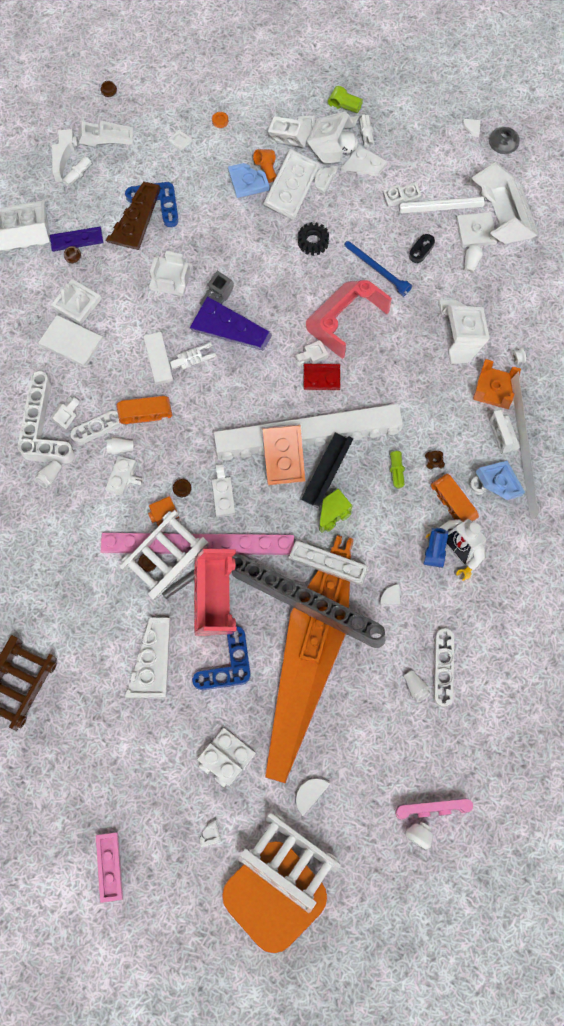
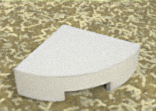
(472, 126)
(391, 596)
(210, 835)

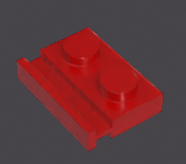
(321, 376)

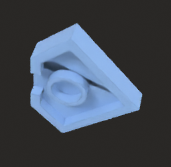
(247, 180)
(500, 480)

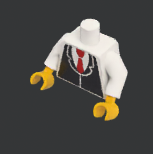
(466, 542)

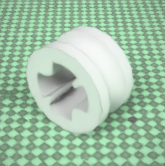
(518, 356)
(474, 489)

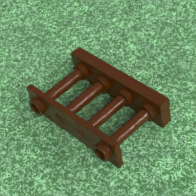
(14, 648)

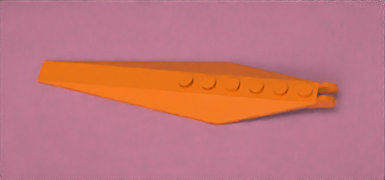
(305, 670)

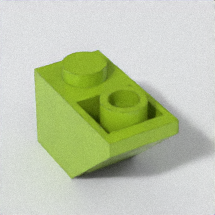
(334, 508)

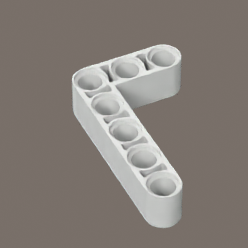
(36, 424)

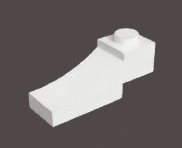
(103, 133)
(62, 152)

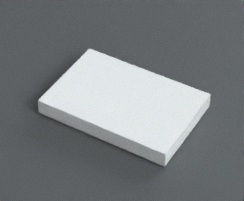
(70, 341)

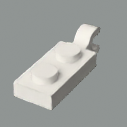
(223, 493)

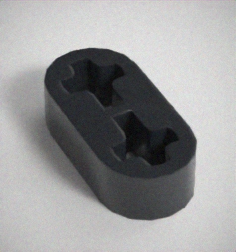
(425, 250)

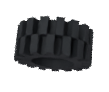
(310, 230)

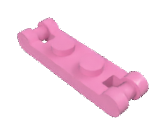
(442, 808)

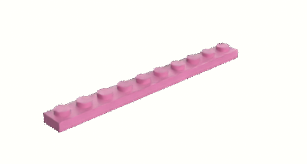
(243, 543)

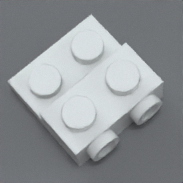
(225, 758)

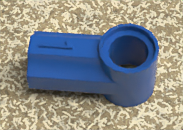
(436, 552)

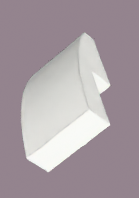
(397, 195)

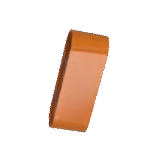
(143, 410)
(454, 499)

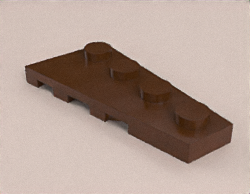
(133, 225)

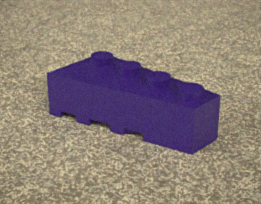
(228, 325)

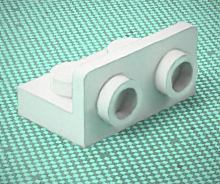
(504, 432)

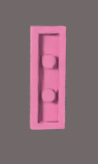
(109, 867)

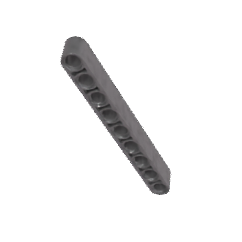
(311, 607)

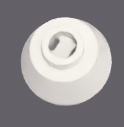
(420, 835)

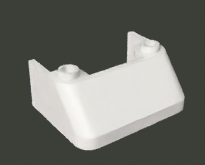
(509, 204)

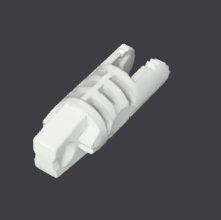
(192, 357)

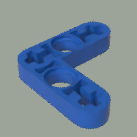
(163, 199)
(235, 666)

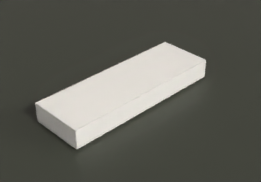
(158, 358)

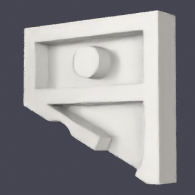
(364, 162)

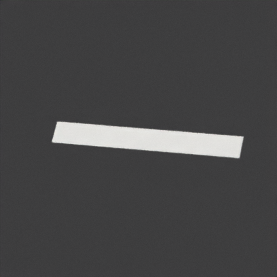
(524, 446)

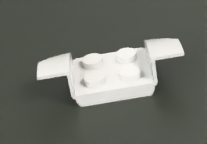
(325, 135)
(468, 330)

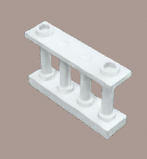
(170, 573)
(269, 871)

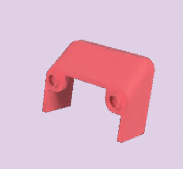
(323, 321)
(212, 592)

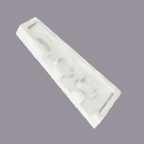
(151, 669)

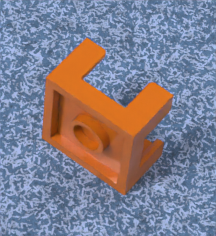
(495, 385)

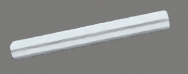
(446, 204)

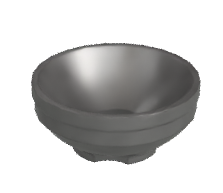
(501, 144)

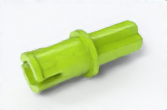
(397, 469)

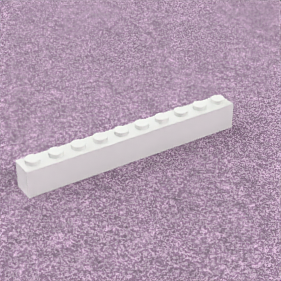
(314, 430)

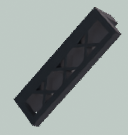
(326, 470)

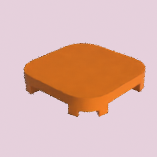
(264, 911)

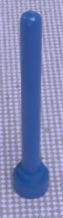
(401, 285)

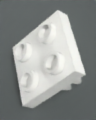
(76, 301)

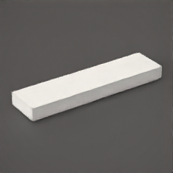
(329, 563)

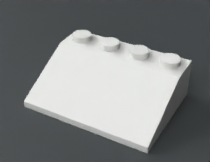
(23, 225)

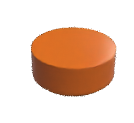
(220, 119)

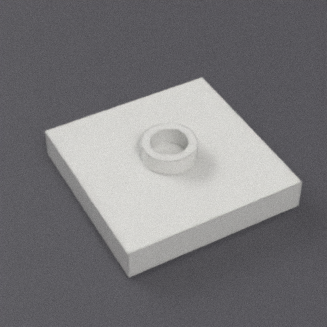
(476, 229)

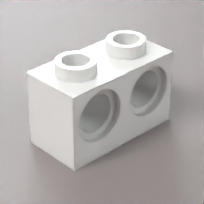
(289, 131)

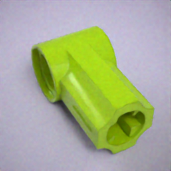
(340, 98)

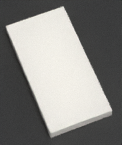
(291, 184)

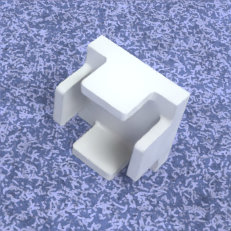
(170, 274)

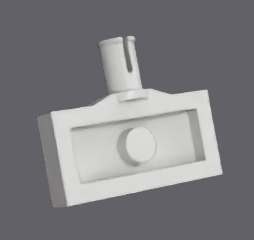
(123, 476)

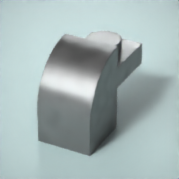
(219, 288)

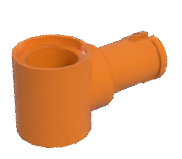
(266, 160)

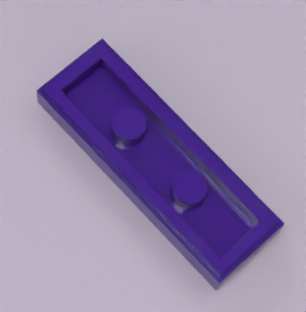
(76, 238)

